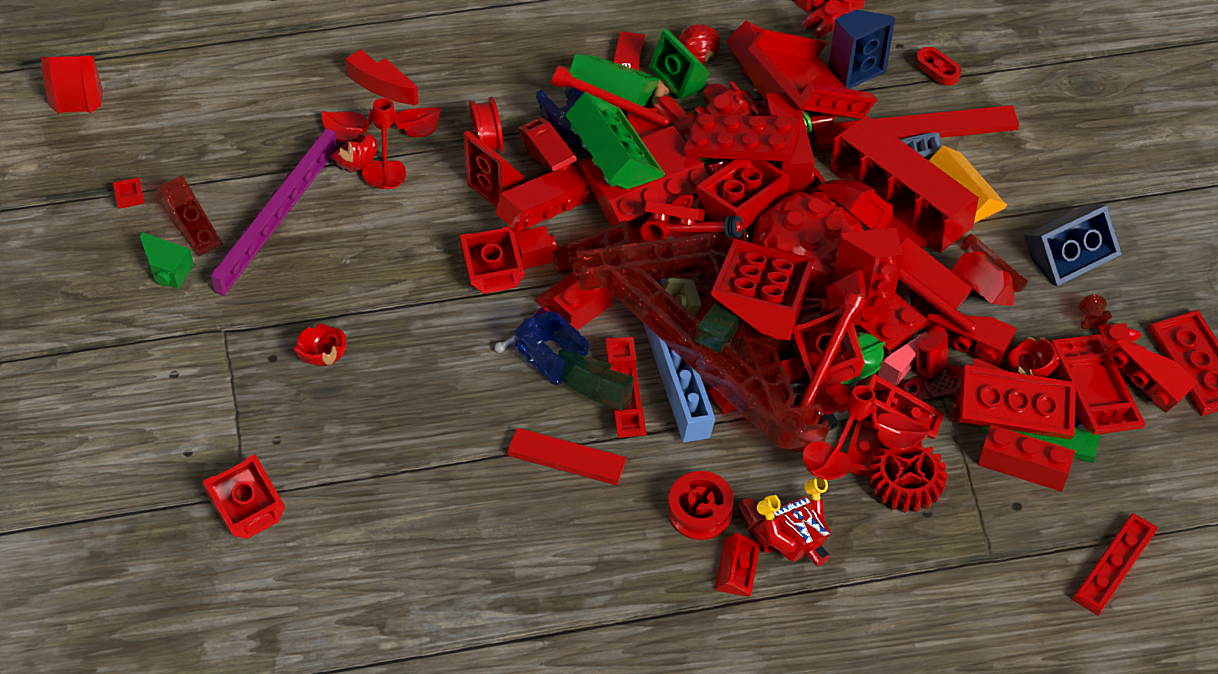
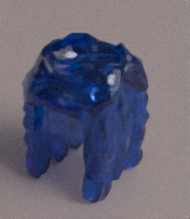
(557, 116)
(544, 327)

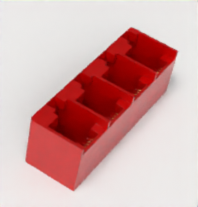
(897, 173)

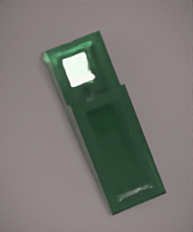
(717, 327)
(597, 380)

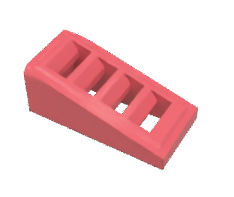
(900, 362)

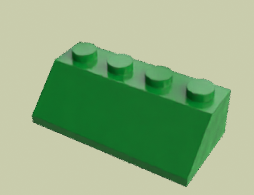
(613, 143)

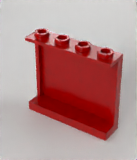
(805, 77)

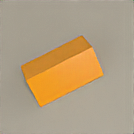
(963, 172)

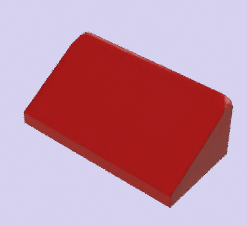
(737, 565)

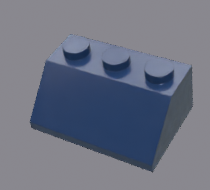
(860, 46)
(1074, 243)

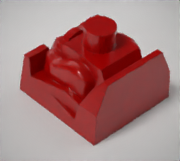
(729, 103)

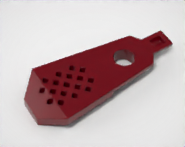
(937, 387)

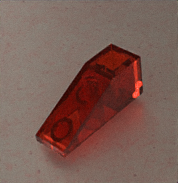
(188, 215)

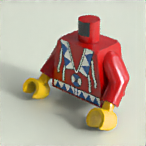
(799, 526)

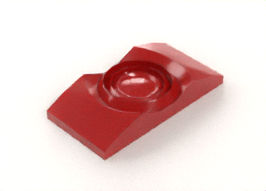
(1101, 393)

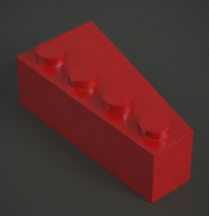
(801, 162)

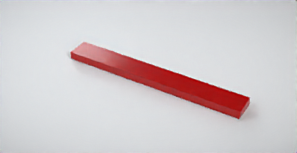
(945, 123)

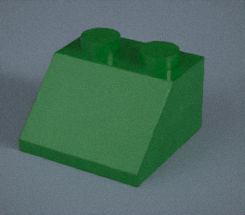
(678, 66)

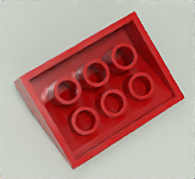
(680, 179)
(764, 286)

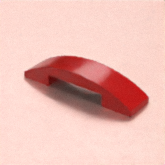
(622, 356)

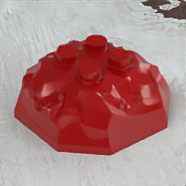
(808, 228)

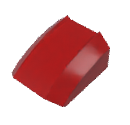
(72, 83)
(860, 202)
(492, 259)
(985, 278)
(813, 339)
(245, 498)

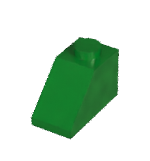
(167, 260)

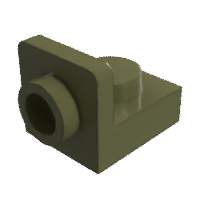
(685, 293)

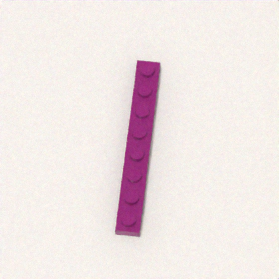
(273, 213)

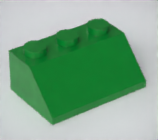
(614, 78)

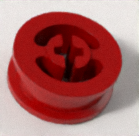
(486, 124)
(710, 518)

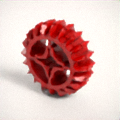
(909, 484)

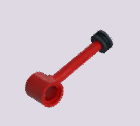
(731, 226)

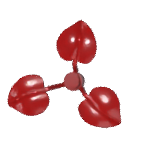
(416, 123)
(894, 430)

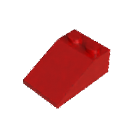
(488, 171)

